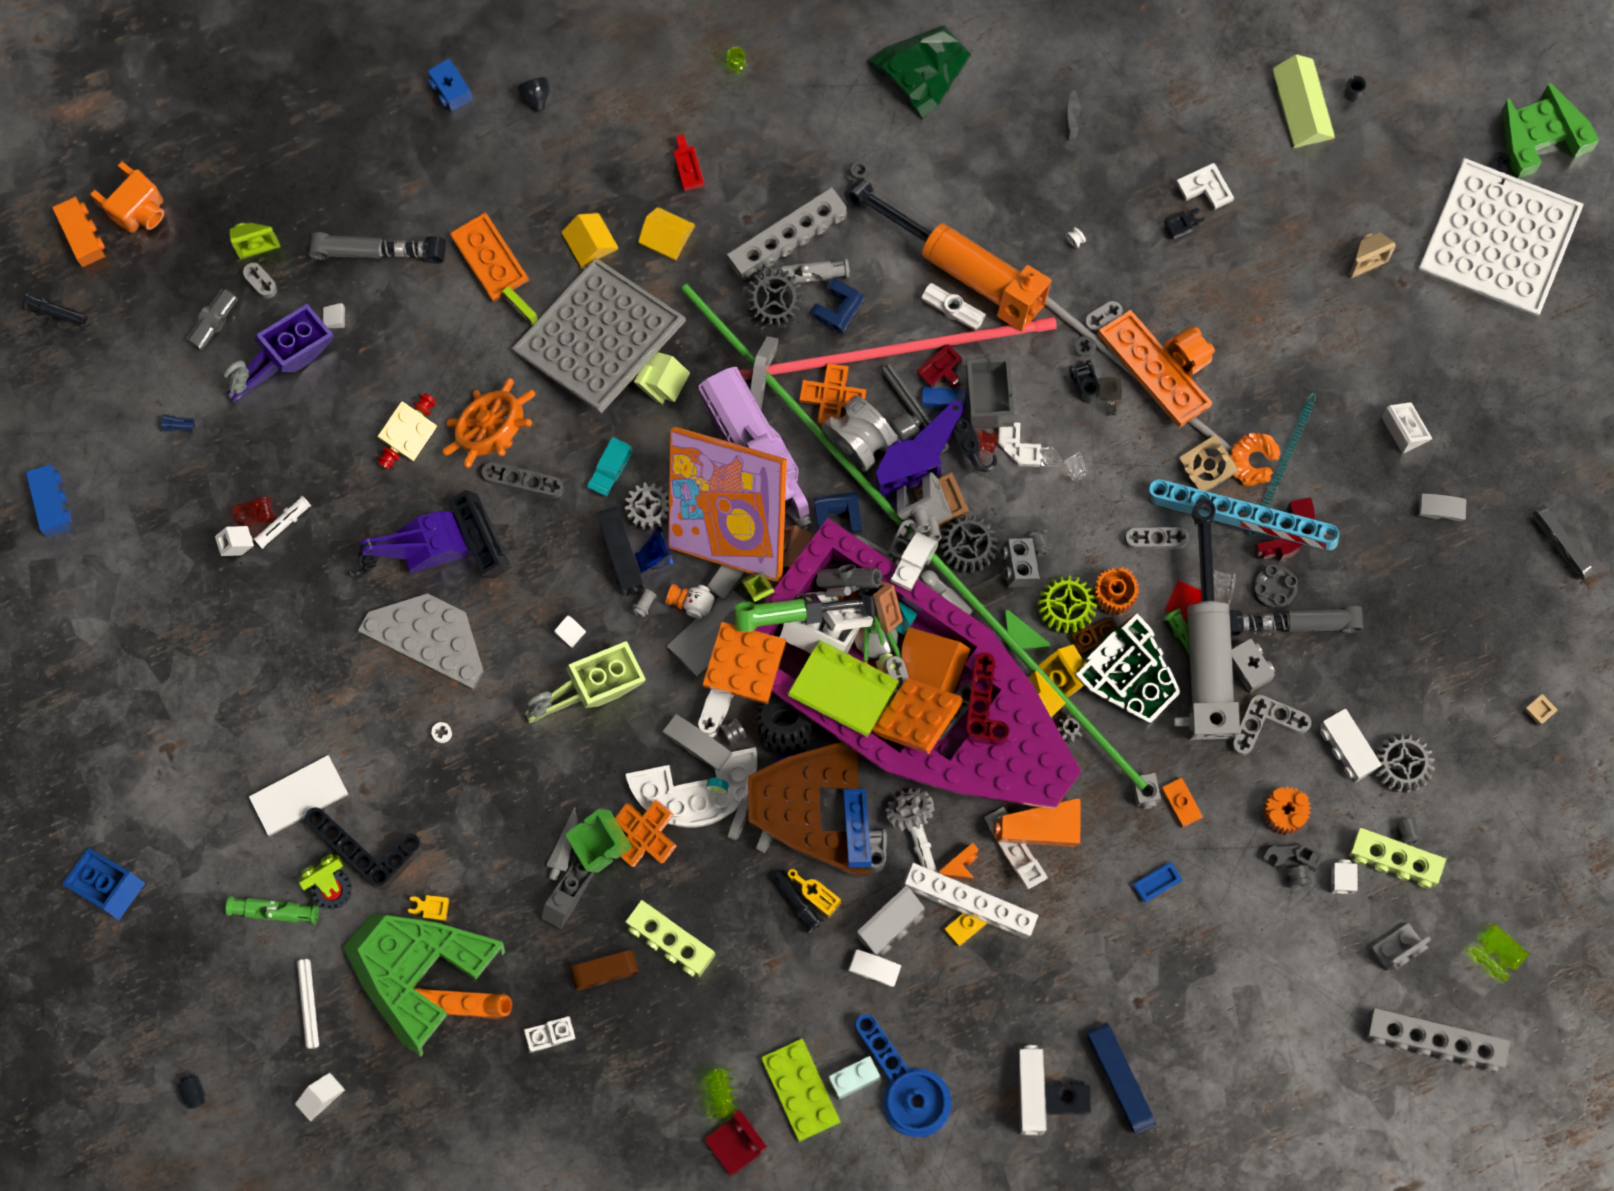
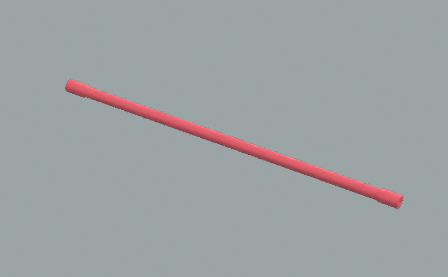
(1035, 326)

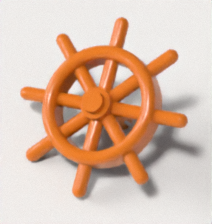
(489, 423)

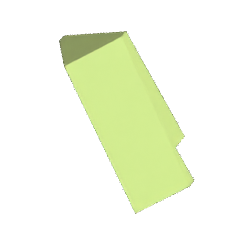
(1302, 101)

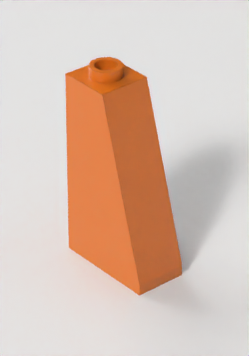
(1042, 826)

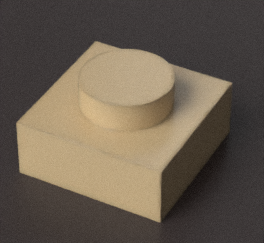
(1541, 709)

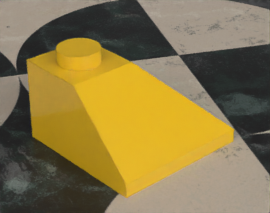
(1061, 669)

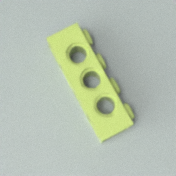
(1431, 863)
(645, 914)

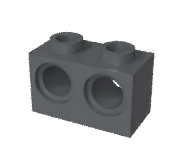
(1024, 562)

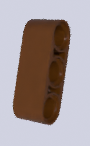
(604, 970)

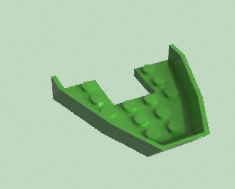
(396, 953)

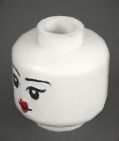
(698, 602)

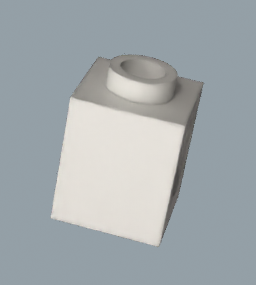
(1343, 877)

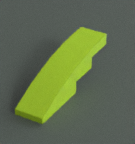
(757, 586)

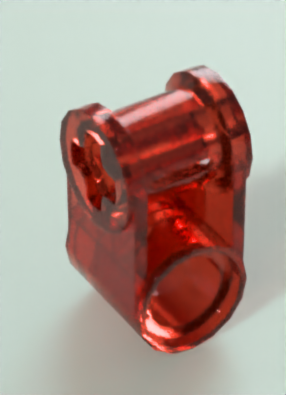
(256, 512)

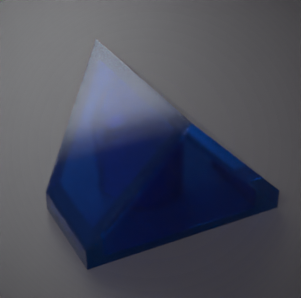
(654, 553)

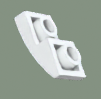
(874, 968)
(549, 1034)

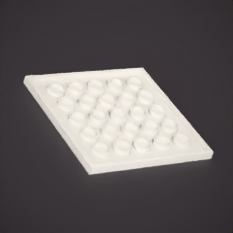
(1501, 238)

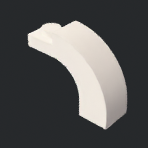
(913, 560)

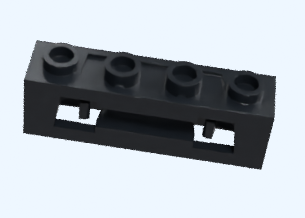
(479, 534)

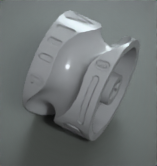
(860, 433)

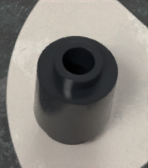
(191, 1091)

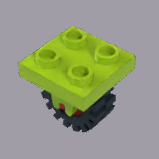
(328, 885)

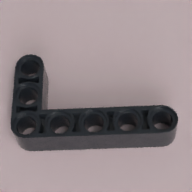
(359, 853)

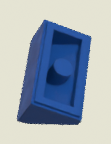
(941, 397)

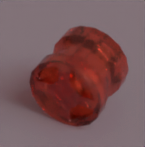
(988, 441)

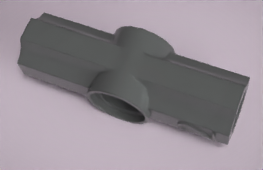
(211, 319)
(849, 577)

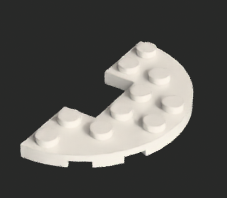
(692, 802)

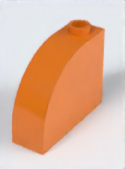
(934, 659)

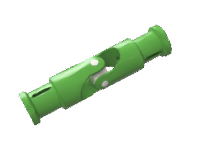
(275, 910)

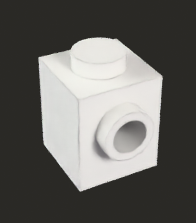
(234, 541)

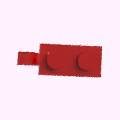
(688, 165)

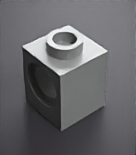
(1147, 802)

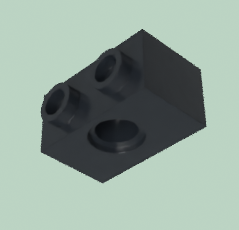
(1081, 1098)

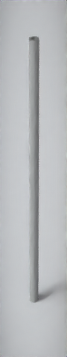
(1104, 348)

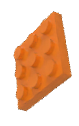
(744, 663)
(917, 715)

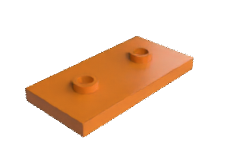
(489, 256)

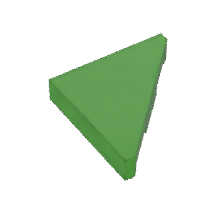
(1023, 634)

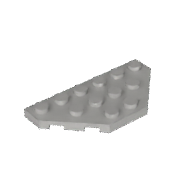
(428, 634)

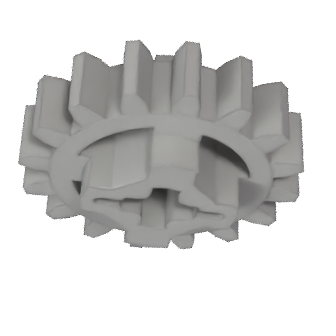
(639, 507)
(910, 809)

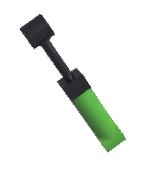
(805, 608)

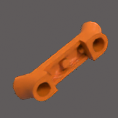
(470, 1004)

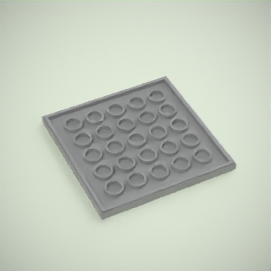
(598, 335)

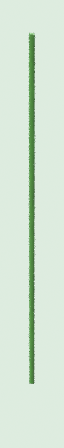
(937, 562)

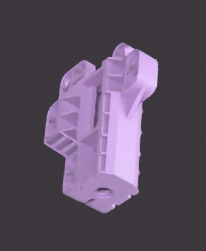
(741, 422)

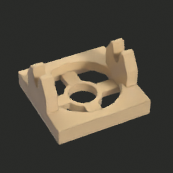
(1212, 443)

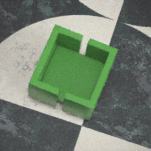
(600, 843)

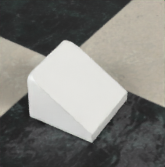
(334, 316)
(569, 631)

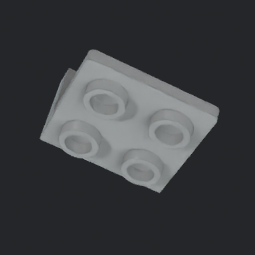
(1396, 948)

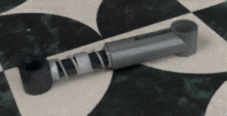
(325, 246)
(1346, 619)

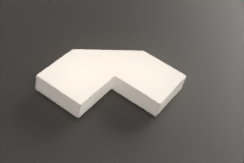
(1021, 453)

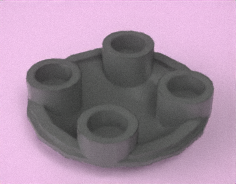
(1276, 586)

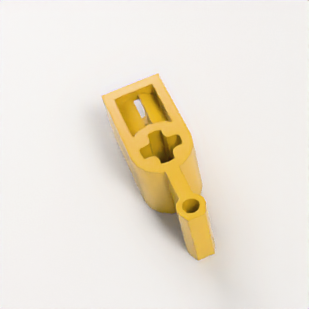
(823, 901)

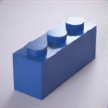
(49, 500)

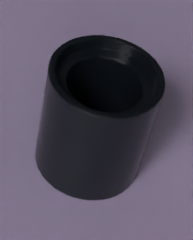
(1355, 81)

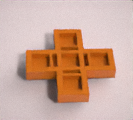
(831, 394)
(645, 832)

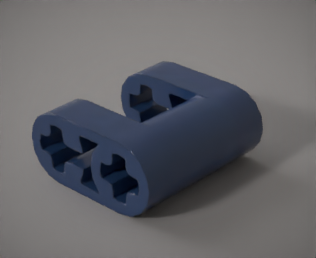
(845, 311)
(839, 504)

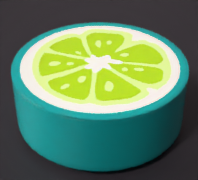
(717, 785)

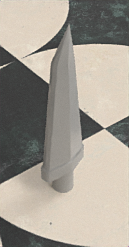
(561, 854)

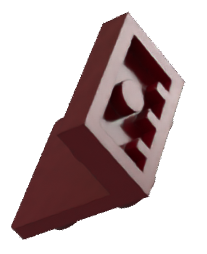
(736, 1143)

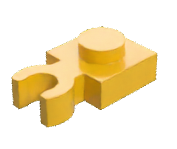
(434, 907)

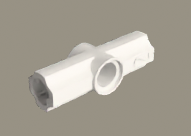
(941, 300)

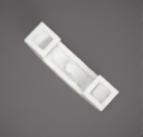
(1018, 856)

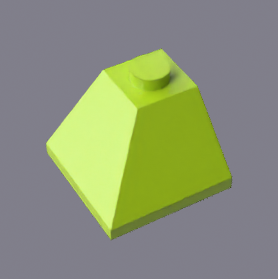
(252, 239)

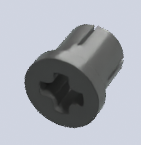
(1409, 832)

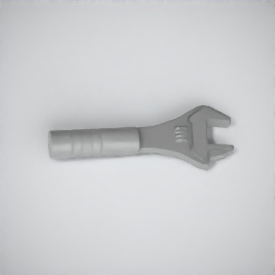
(834, 592)

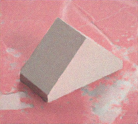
(319, 1096)

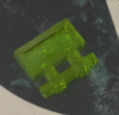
(1504, 948)

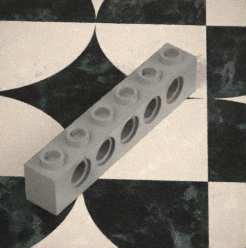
(827, 202)
(1496, 1048)

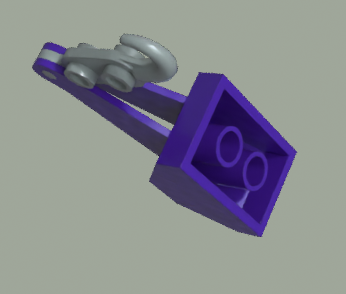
(287, 343)

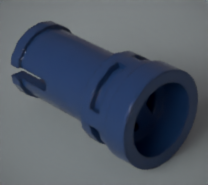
(173, 423)

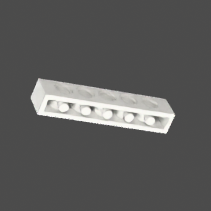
(970, 901)

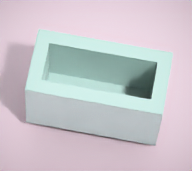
(854, 1077)

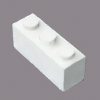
(1349, 745)

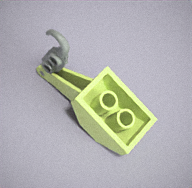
(596, 680)

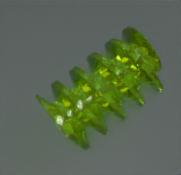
(721, 1093)

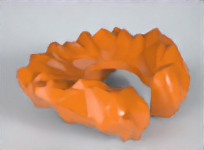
(1240, 455)

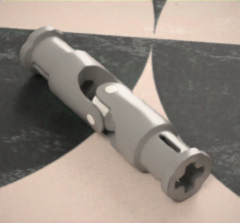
(812, 272)

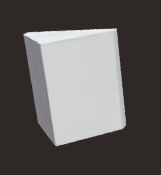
(1405, 426)

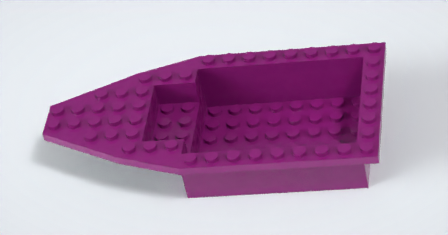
(1027, 769)

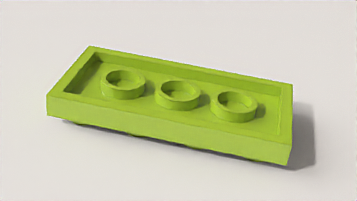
(800, 1090)

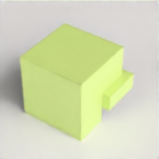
(662, 378)

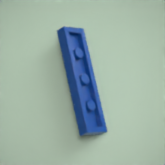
(857, 828)

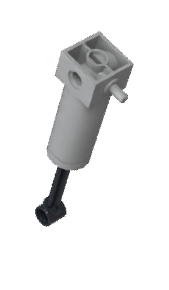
(1209, 649)

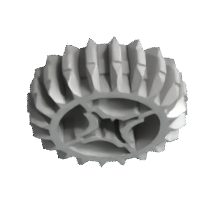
(1403, 746)

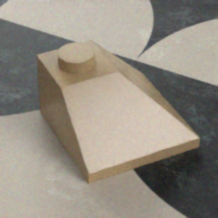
(1371, 253)

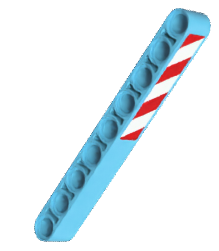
(1251, 522)

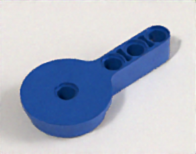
(904, 1085)

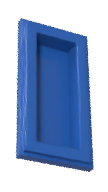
(1157, 882)

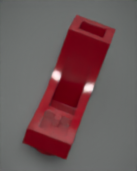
(1284, 547)

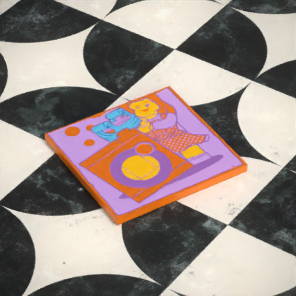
(727, 503)

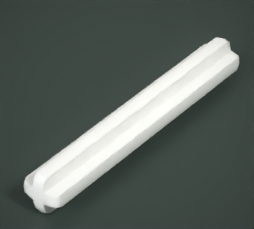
(307, 1003)

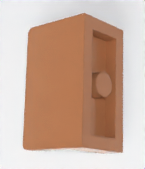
(794, 543)
(887, 607)

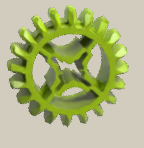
(1058, 604)

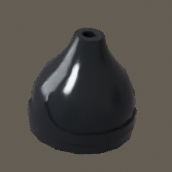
(535, 92)

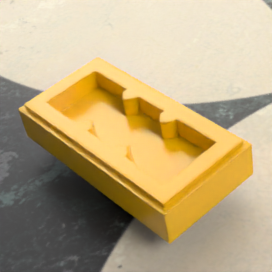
(964, 928)

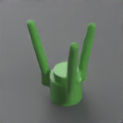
(876, 628)

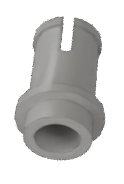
(803, 522)
(643, 604)

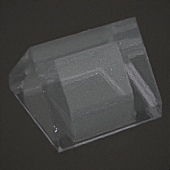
(1076, 467)

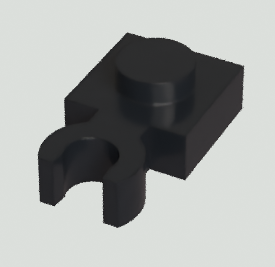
(1180, 224)

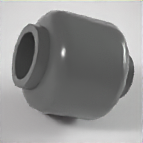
(905, 426)

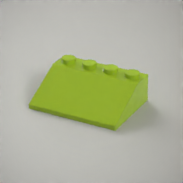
(844, 688)

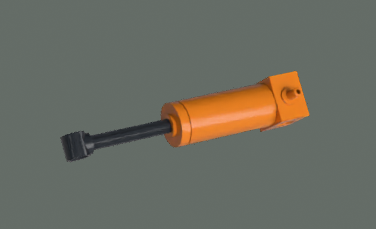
(1016, 292)

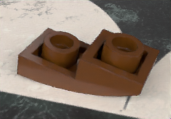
(1091, 636)

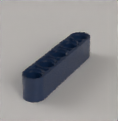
(1121, 1078)

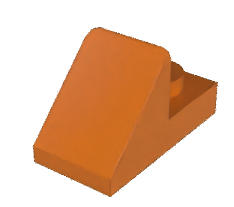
(956, 869)

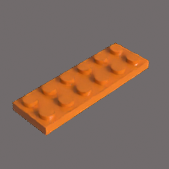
(1154, 368)

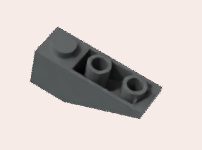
(566, 895)

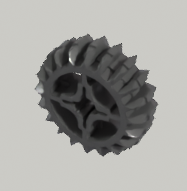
(787, 309)
(977, 539)

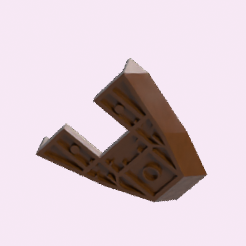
(787, 802)

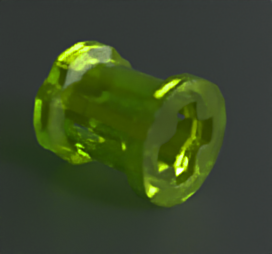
(736, 53)

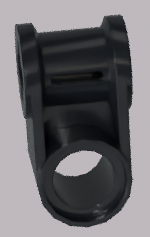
(1083, 378)

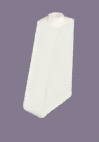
(1031, 1091)

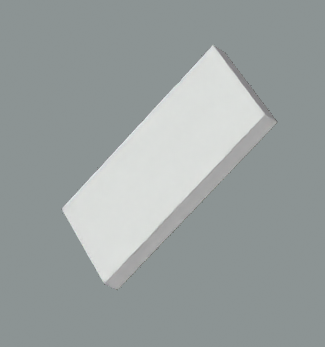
(297, 793)

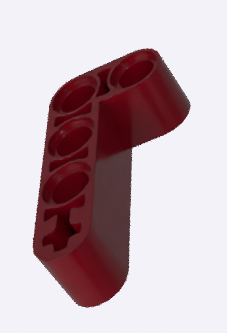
(984, 698)

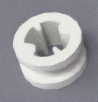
(1075, 237)
(445, 738)

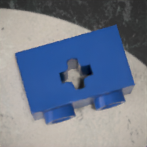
(447, 74)

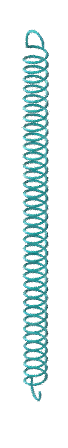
(1288, 456)

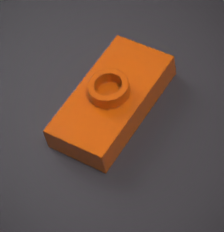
(1182, 802)

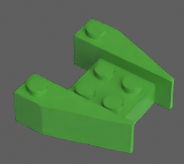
(1543, 126)

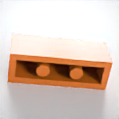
(80, 231)

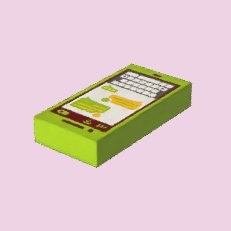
(520, 306)

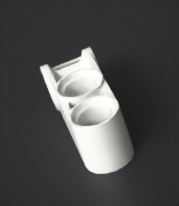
(714, 711)

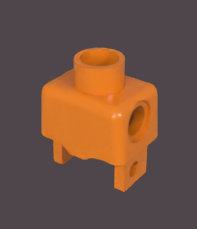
(134, 202)

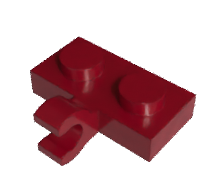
(941, 367)

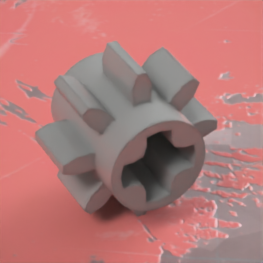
(1066, 732)

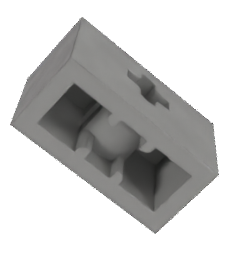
(1252, 676)

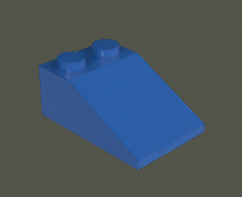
(103, 883)

